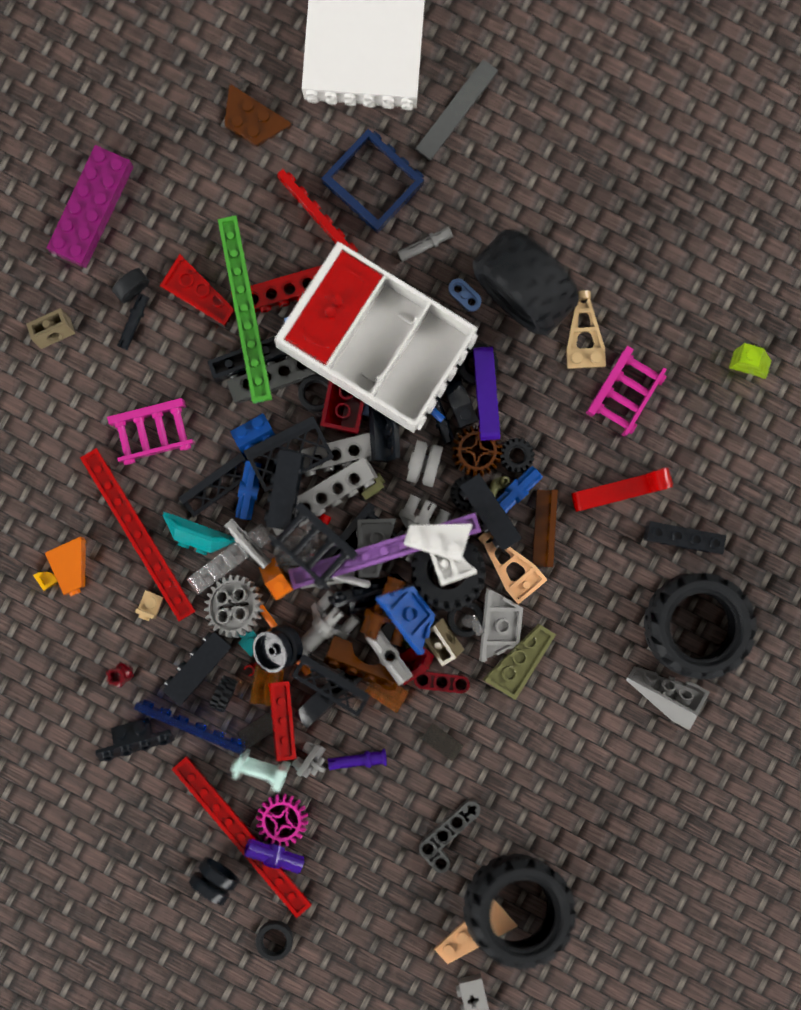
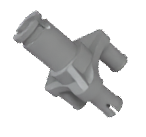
(424, 516)
(325, 625)

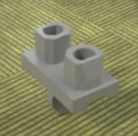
(312, 762)

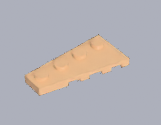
(460, 941)

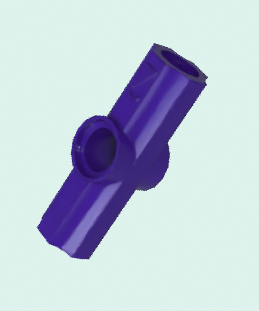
(274, 856)

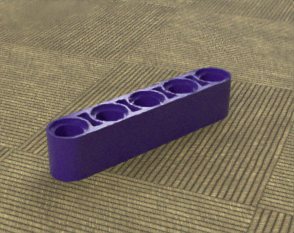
(486, 393)

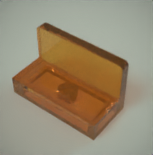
(260, 687)
(389, 698)

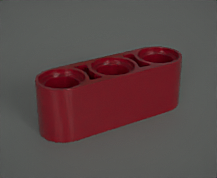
(449, 687)

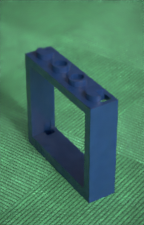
(352, 203)

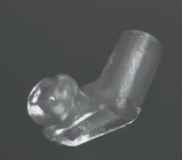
(472, 622)

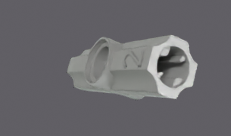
(396, 667)

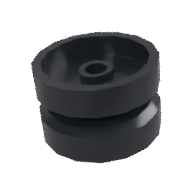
(277, 648)
(213, 881)

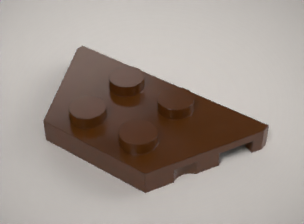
(251, 118)

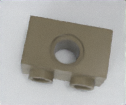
(50, 328)
(443, 642)

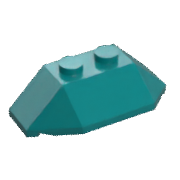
(196, 535)

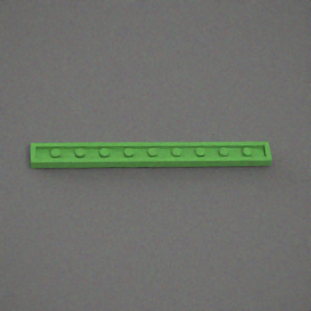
(244, 309)

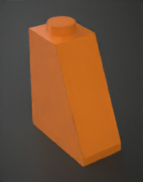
(69, 565)
(276, 580)

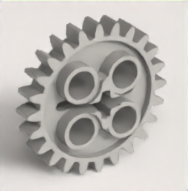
(233, 588)

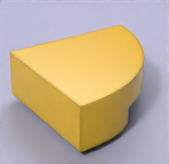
(45, 579)

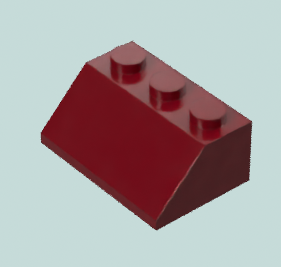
(341, 410)

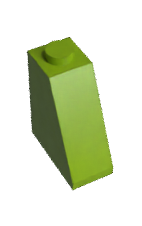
(751, 360)

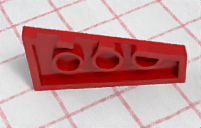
(193, 289)

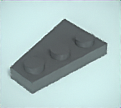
(372, 532)

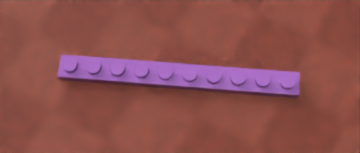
(370, 555)

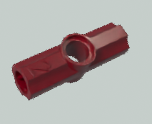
(120, 675)

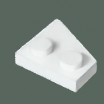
(450, 570)

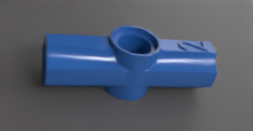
(519, 488)
(247, 492)

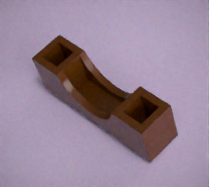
(341, 656)

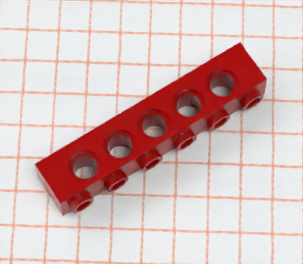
(279, 286)

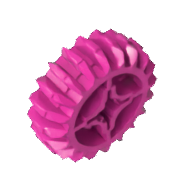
(289, 824)

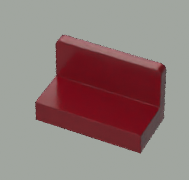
(416, 663)

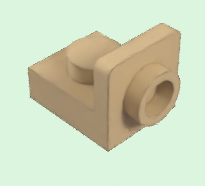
(149, 605)

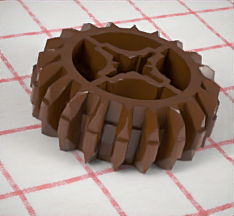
(486, 452)

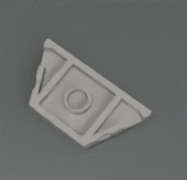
(501, 624)

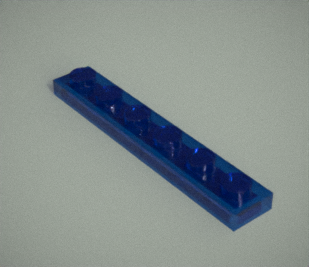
(198, 729)

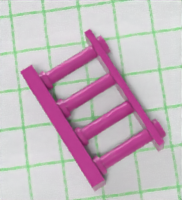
(618, 375)
(138, 416)

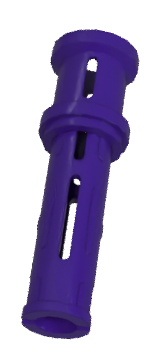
(367, 759)

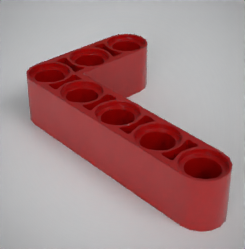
(622, 490)

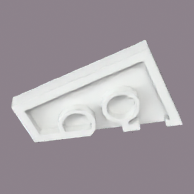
(442, 540)

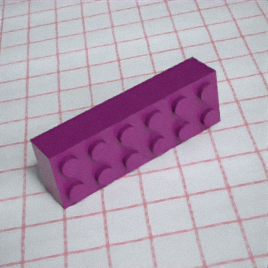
(90, 206)

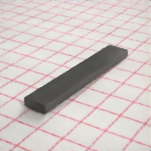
(456, 110)

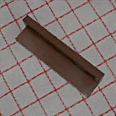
(544, 528)

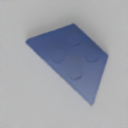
(409, 615)

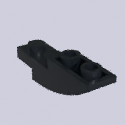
(319, 705)

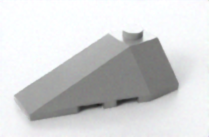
(675, 699)

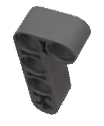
(446, 825)

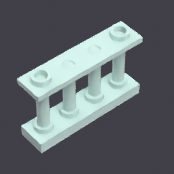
(274, 773)

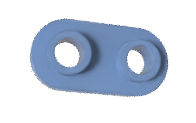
(465, 295)

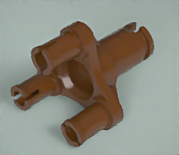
(376, 616)

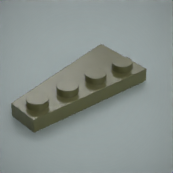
(518, 665)

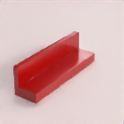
(282, 720)

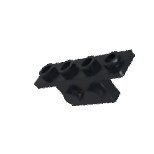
(360, 598)
(133, 738)

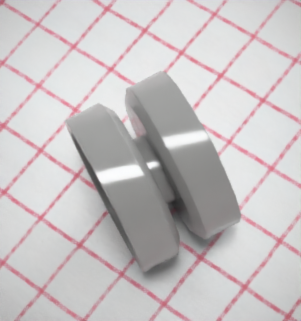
(424, 463)

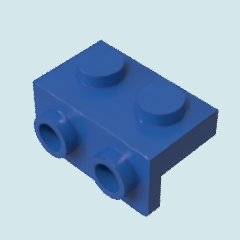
(252, 433)

